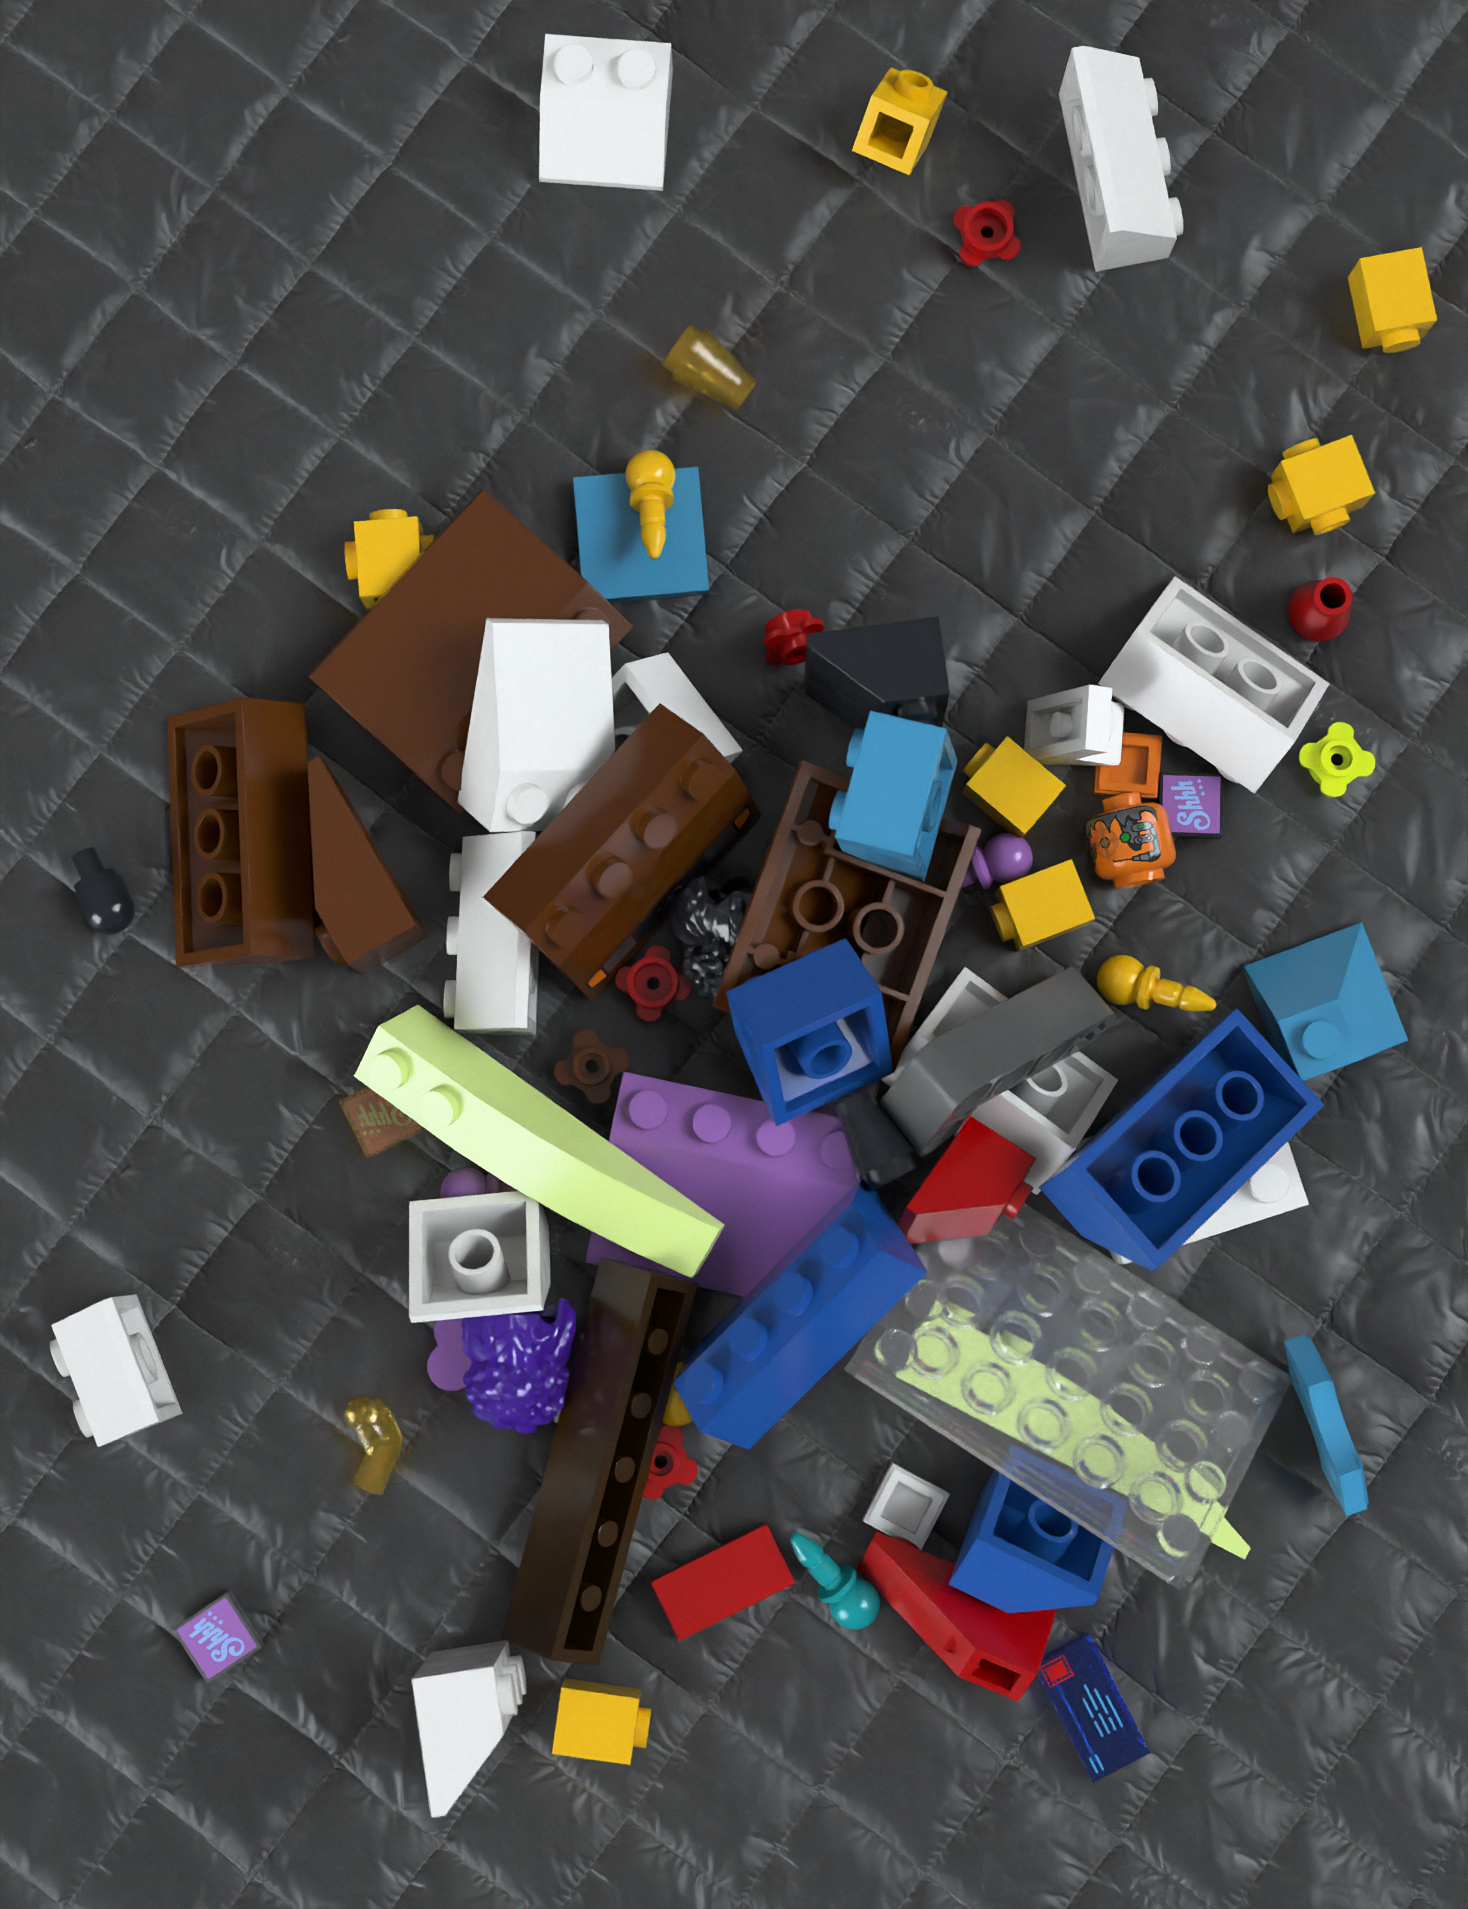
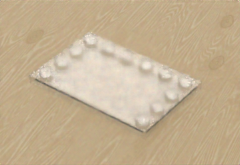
(1078, 1386)

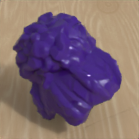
(519, 1365)

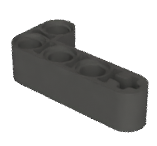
(992, 1056)

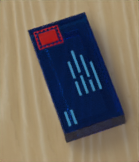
(1091, 1708)

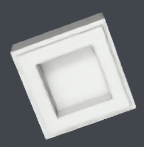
(905, 1505)

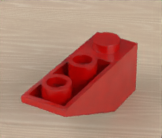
(968, 1634)

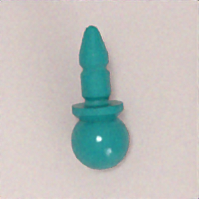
(851, 1599)

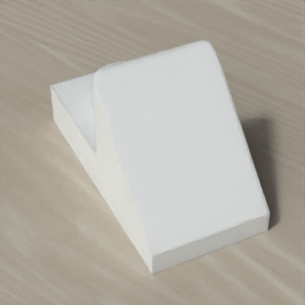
(1075, 727)

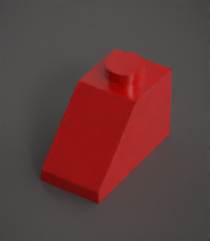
(969, 1187)

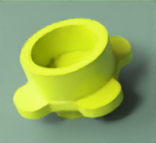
(1334, 778)

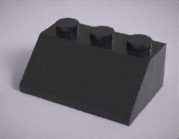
(881, 670)

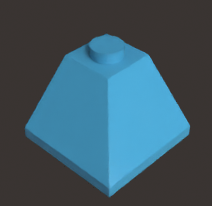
(1325, 1003)

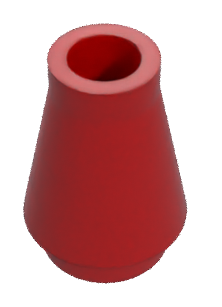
(1312, 617)

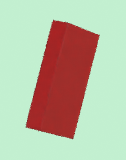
(723, 1581)

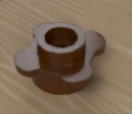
(595, 1084)

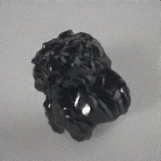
(708, 927)

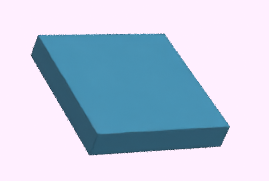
(613, 548)

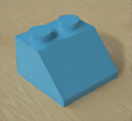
(894, 793)

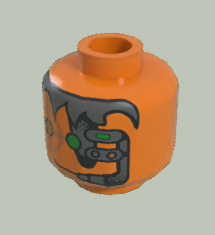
(1130, 841)

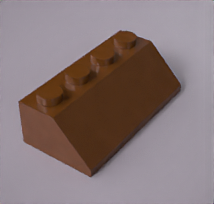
(240, 834)

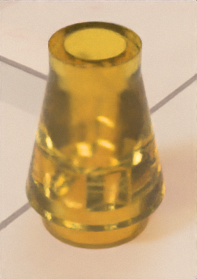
(708, 367)

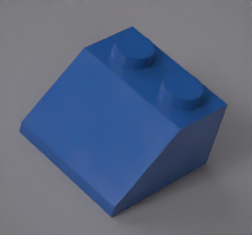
(812, 1030)
(1028, 1553)

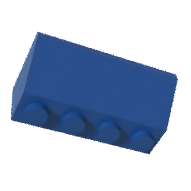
(1183, 1144)
(799, 1320)

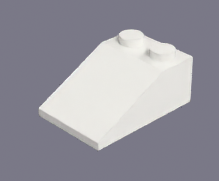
(537, 720)

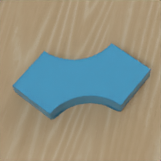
(1334, 1445)

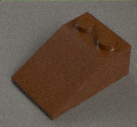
(354, 888)

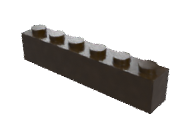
(599, 1462)

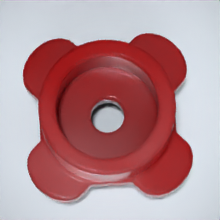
(992, 215)
(787, 636)
(635, 979)
(678, 1467)

